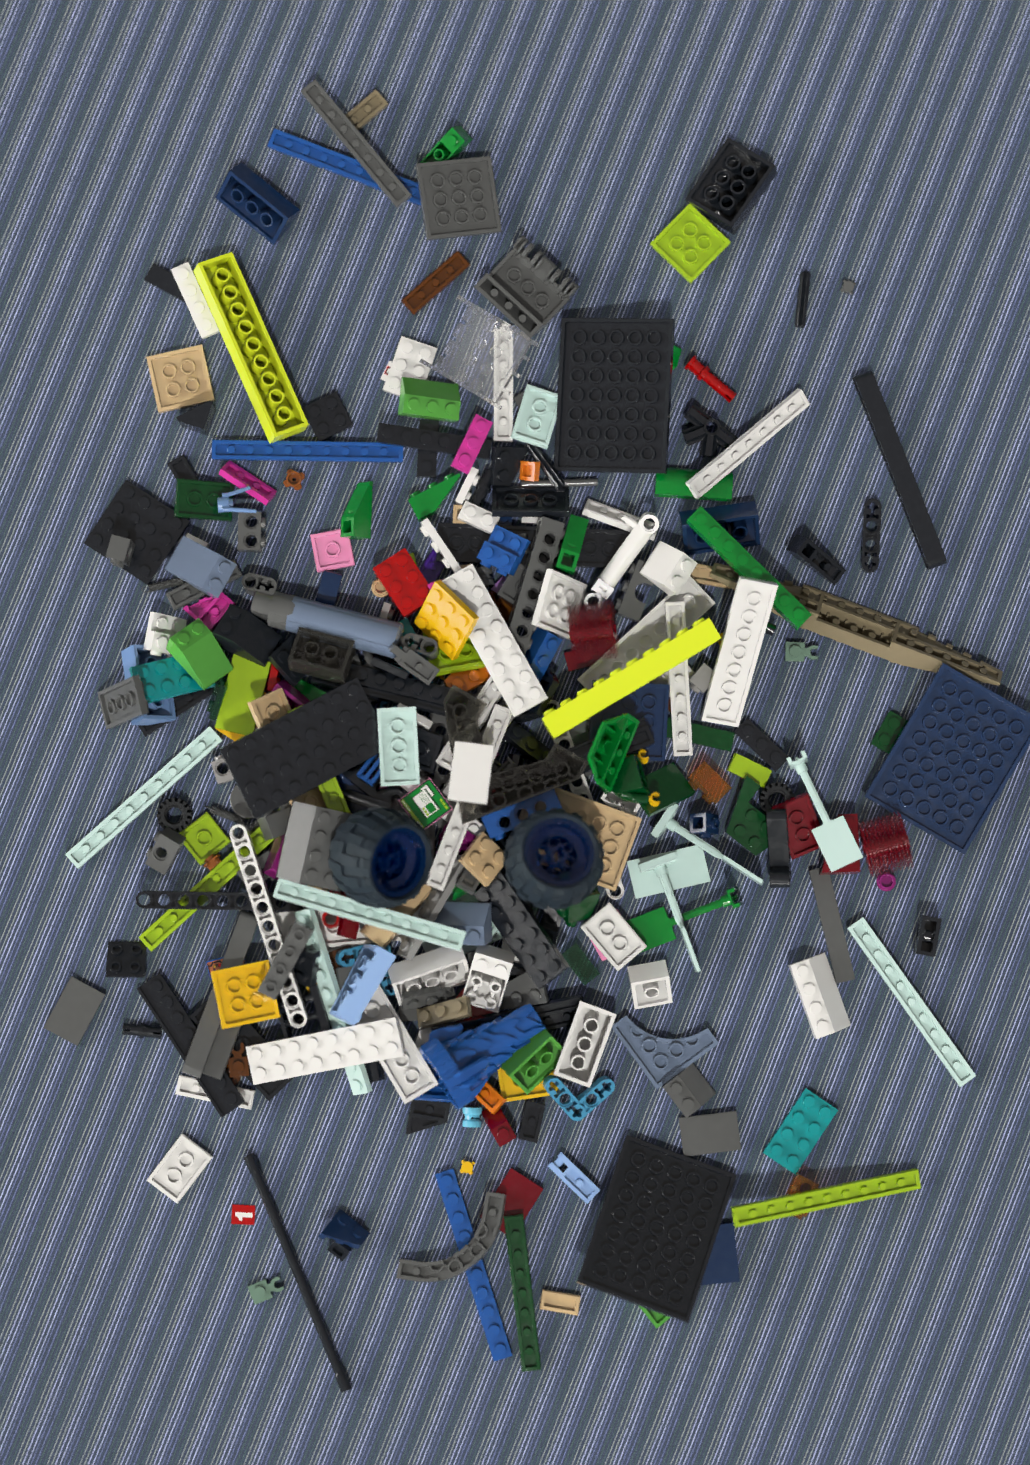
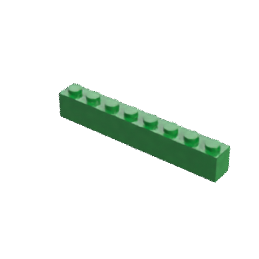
(746, 564)

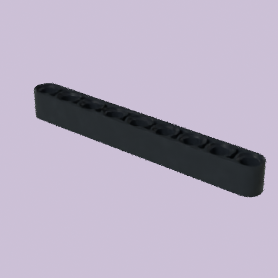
(212, 903)

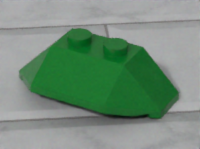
(611, 748)

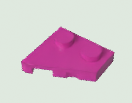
(210, 610)

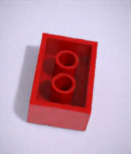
(403, 582)

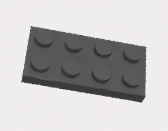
(123, 702)

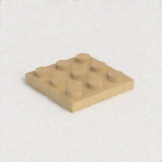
(180, 378)

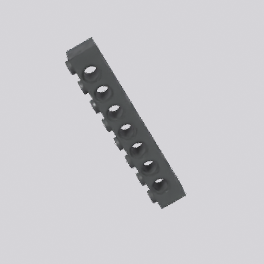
(544, 527)

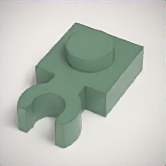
(796, 652)
(263, 1290)

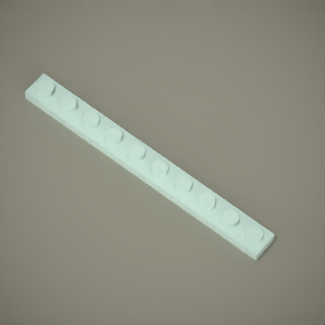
(144, 797)
(376, 917)
(329, 991)
(911, 1002)

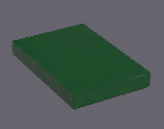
(199, 499)
(671, 787)

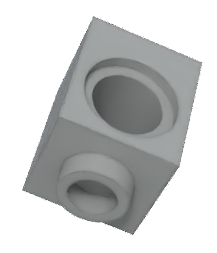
(701, 679)
(221, 778)

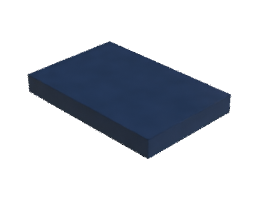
(723, 1259)

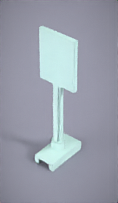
(668, 822)
(834, 835)
(658, 864)

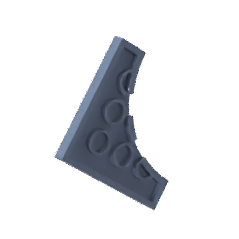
(660, 1056)

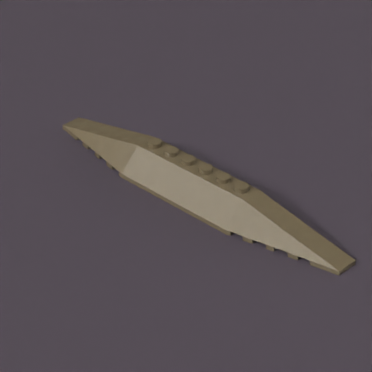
(873, 631)

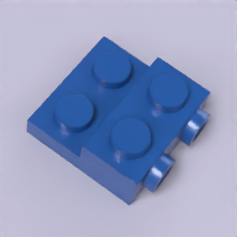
(503, 551)

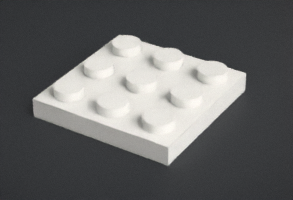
(553, 603)

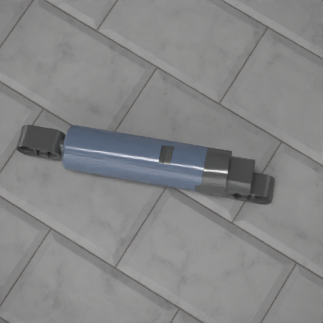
(368, 631)

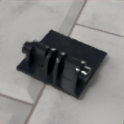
(126, 959)

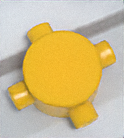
(467, 1167)

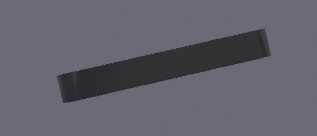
(874, 536)

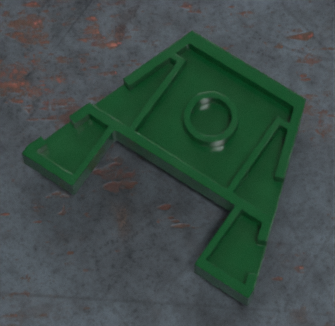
(746, 822)

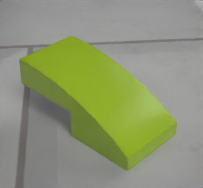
(743, 766)

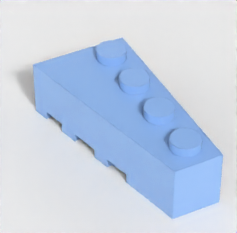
(361, 983)

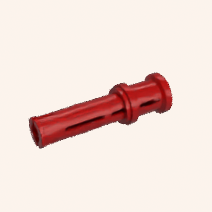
(703, 373)

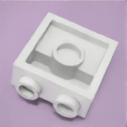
(159, 631)

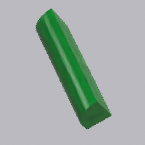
(674, 486)

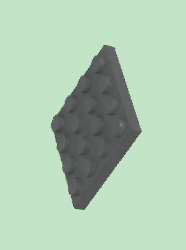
(458, 198)

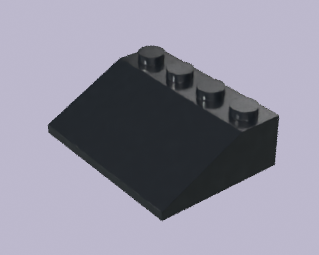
(731, 185)

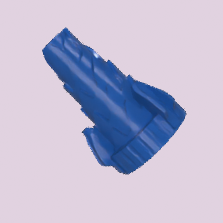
(469, 1058)

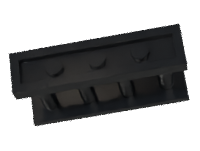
(319, 1013)

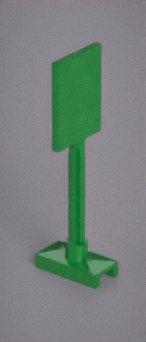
(656, 926)

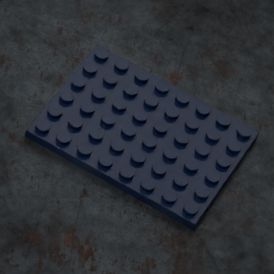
(952, 758)

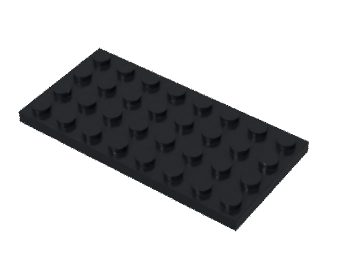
(304, 748)

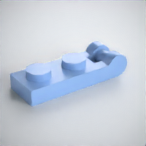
(574, 1178)

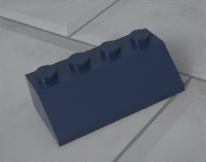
(257, 203)
(738, 519)

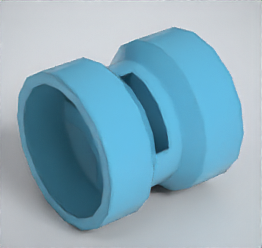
(473, 1112)

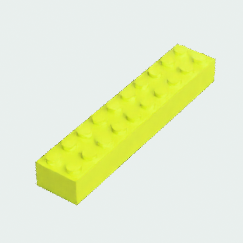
(250, 347)
(631, 678)

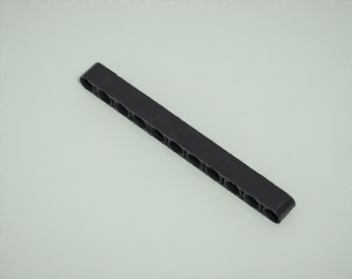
(899, 470)

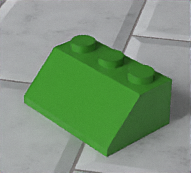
(429, 400)
(533, 1061)

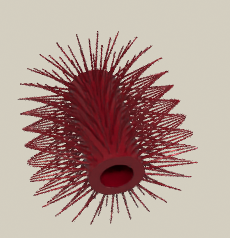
(590, 632)
(884, 844)

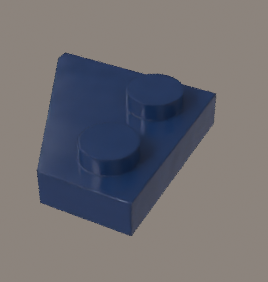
(345, 1230)

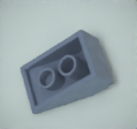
(200, 567)

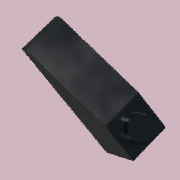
(815, 558)

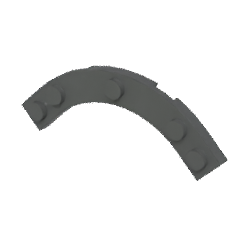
(468, 1255)

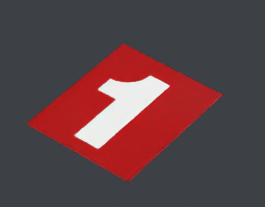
(243, 1214)

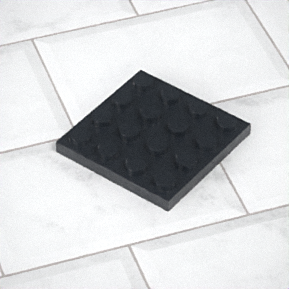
(145, 522)

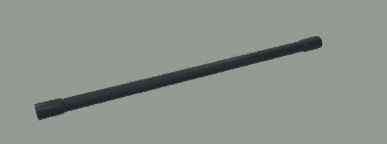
(340, 1374)

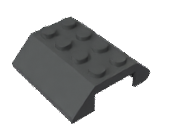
(526, 288)
(307, 845)

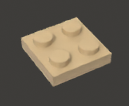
(483, 859)

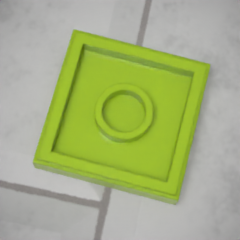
(204, 838)

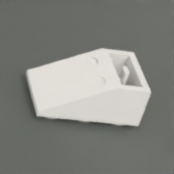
(488, 977)

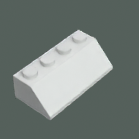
(433, 968)
(819, 995)
(584, 1044)

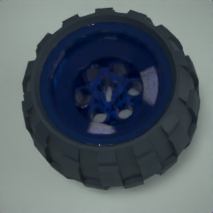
(554, 833)
(380, 857)

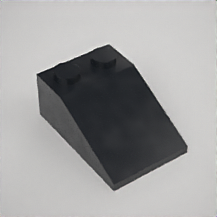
(246, 635)

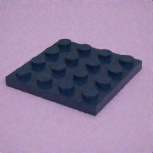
(647, 702)

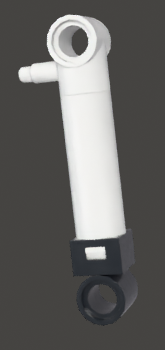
(622, 559)

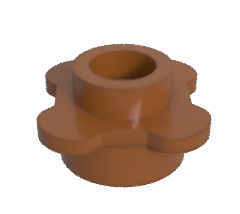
(295, 484)
(212, 861)

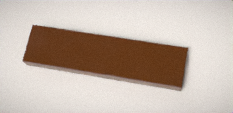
(435, 283)

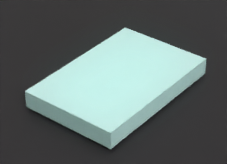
(536, 417)

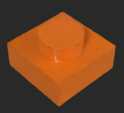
(529, 471)

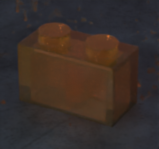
(708, 783)

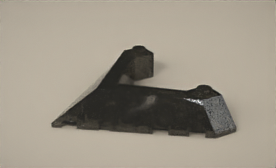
(511, 785)

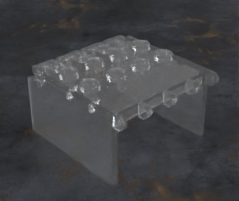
(483, 354)

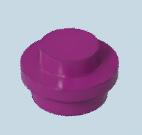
(886, 881)

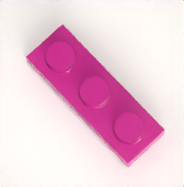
(471, 444)
(242, 478)

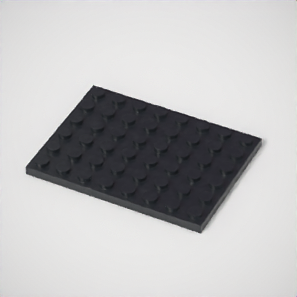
(614, 395)
(656, 1229)

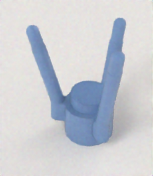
(226, 504)

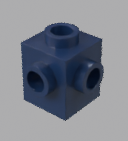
(704, 824)

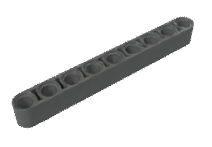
(210, 1019)

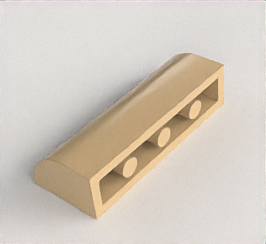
(383, 937)

